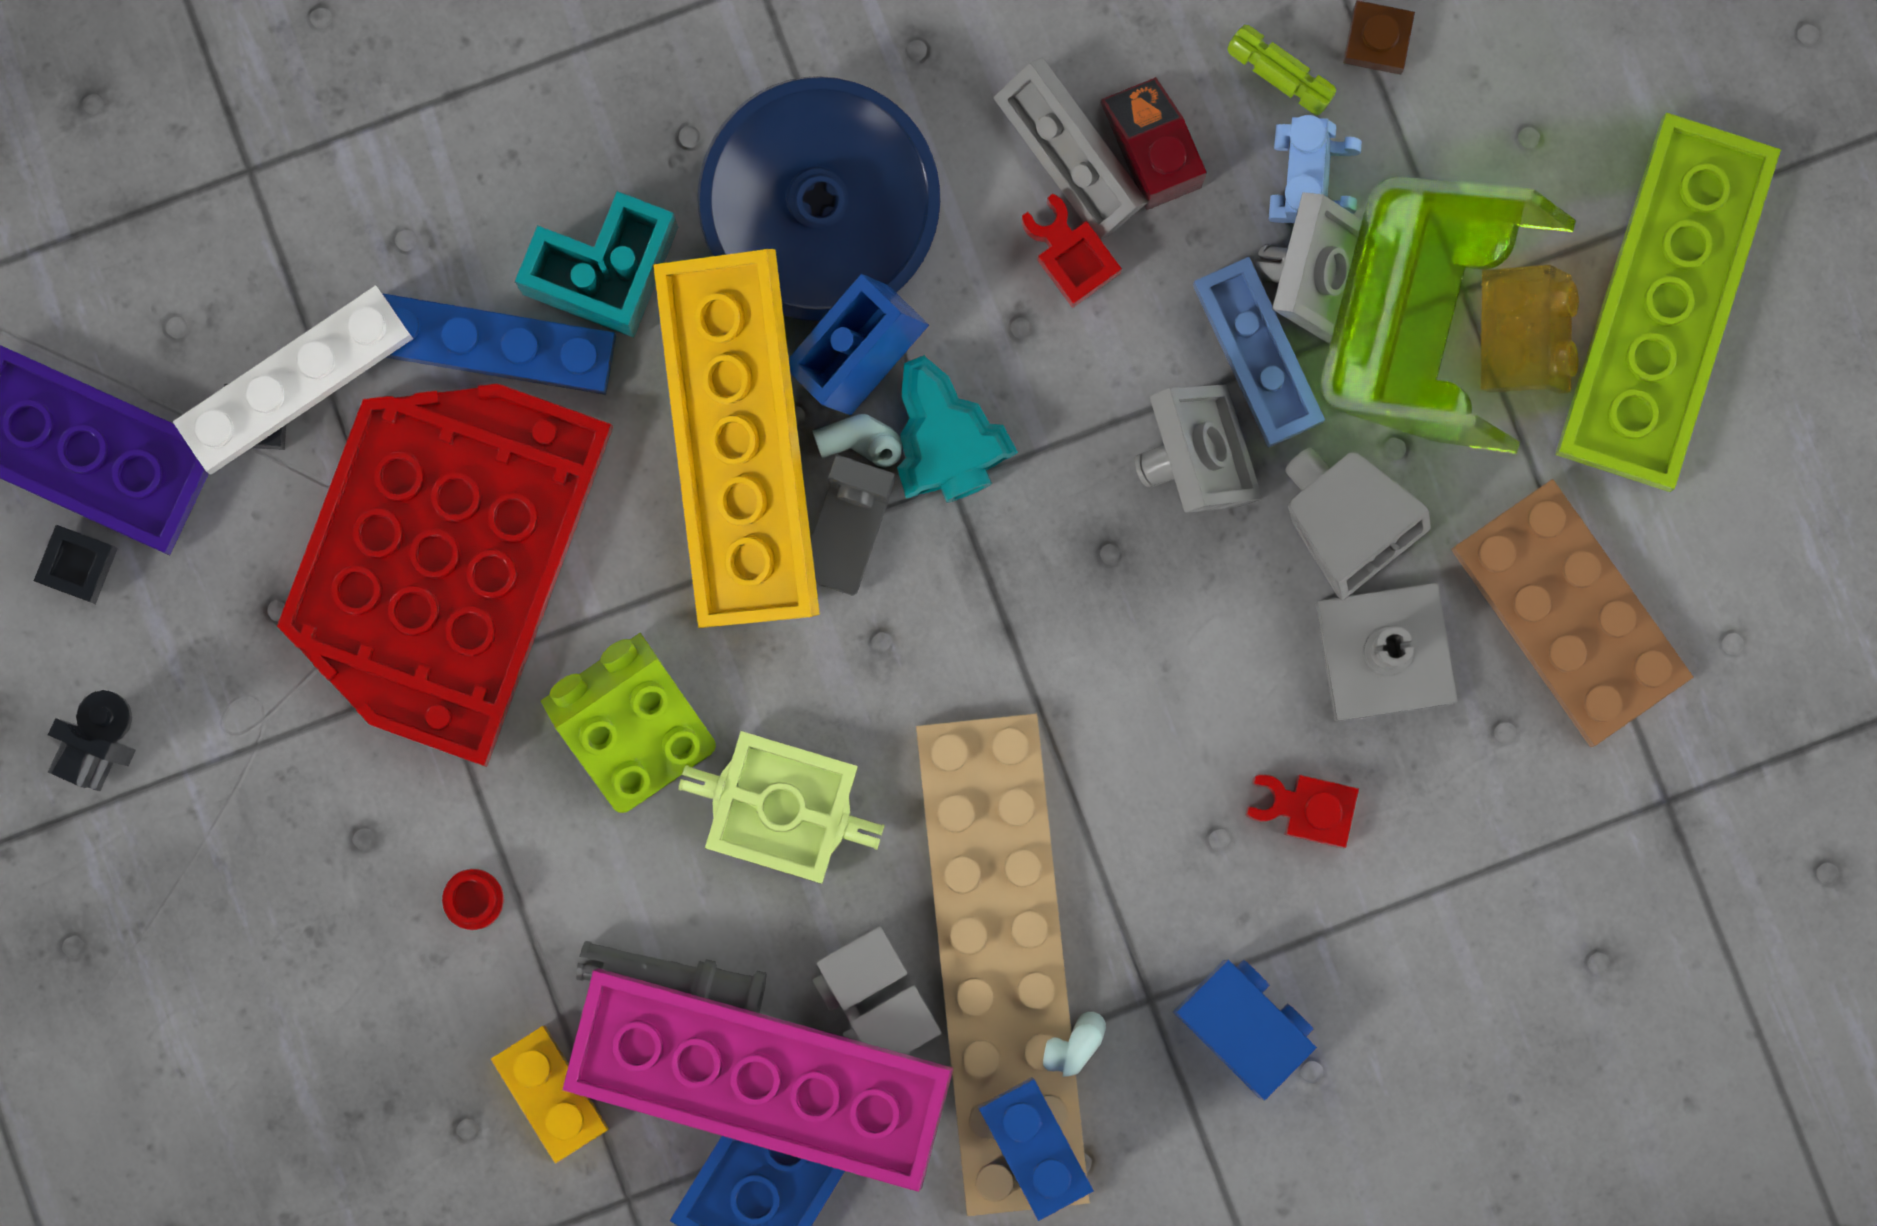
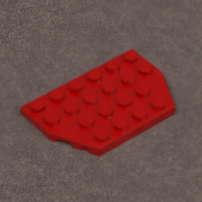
(442, 557)

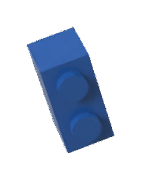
(856, 345)
(1246, 1027)
(1035, 1148)

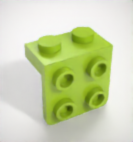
(628, 723)

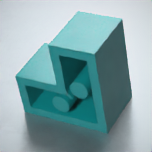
(603, 281)

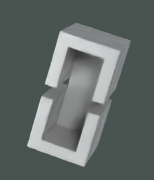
(862, 971)

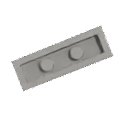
(1070, 148)

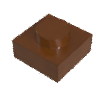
(1378, 37)

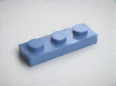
(1258, 352)

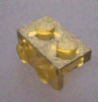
(1528, 329)

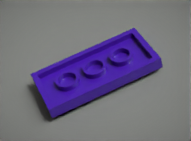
(95, 453)

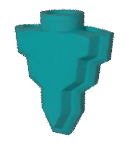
(946, 437)

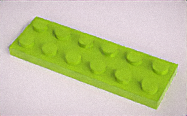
(1668, 302)

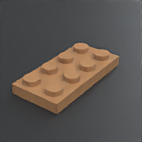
(1572, 613)

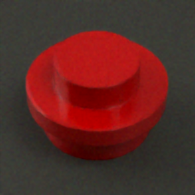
(473, 899)

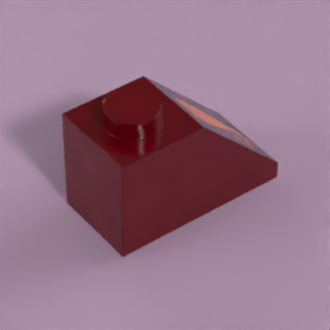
(1154, 142)

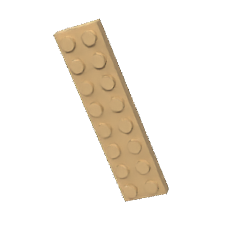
(996, 935)

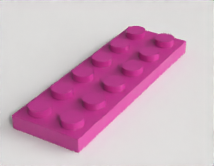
(758, 1079)

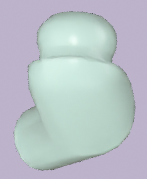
(863, 435)
(1083, 1042)

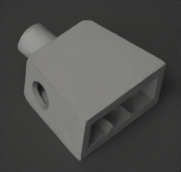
(1352, 517)

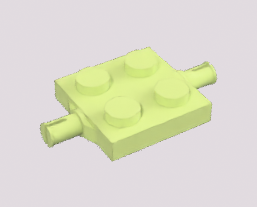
(781, 807)

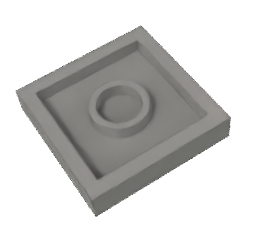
(1313, 265)
(1200, 449)
(1386, 652)

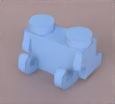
(1309, 163)

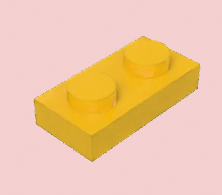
(535, 1076)

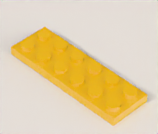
(736, 438)

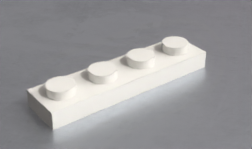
(292, 380)

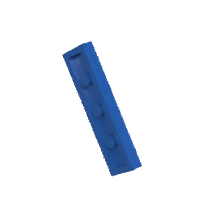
(504, 345)

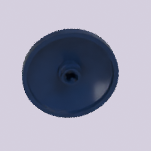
(826, 182)

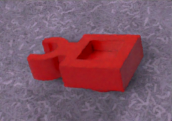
(1075, 258)
(1314, 810)

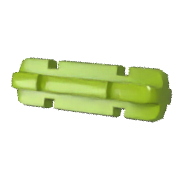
(1281, 69)

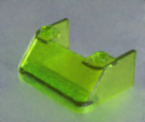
(1404, 299)

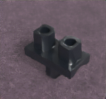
(91, 745)

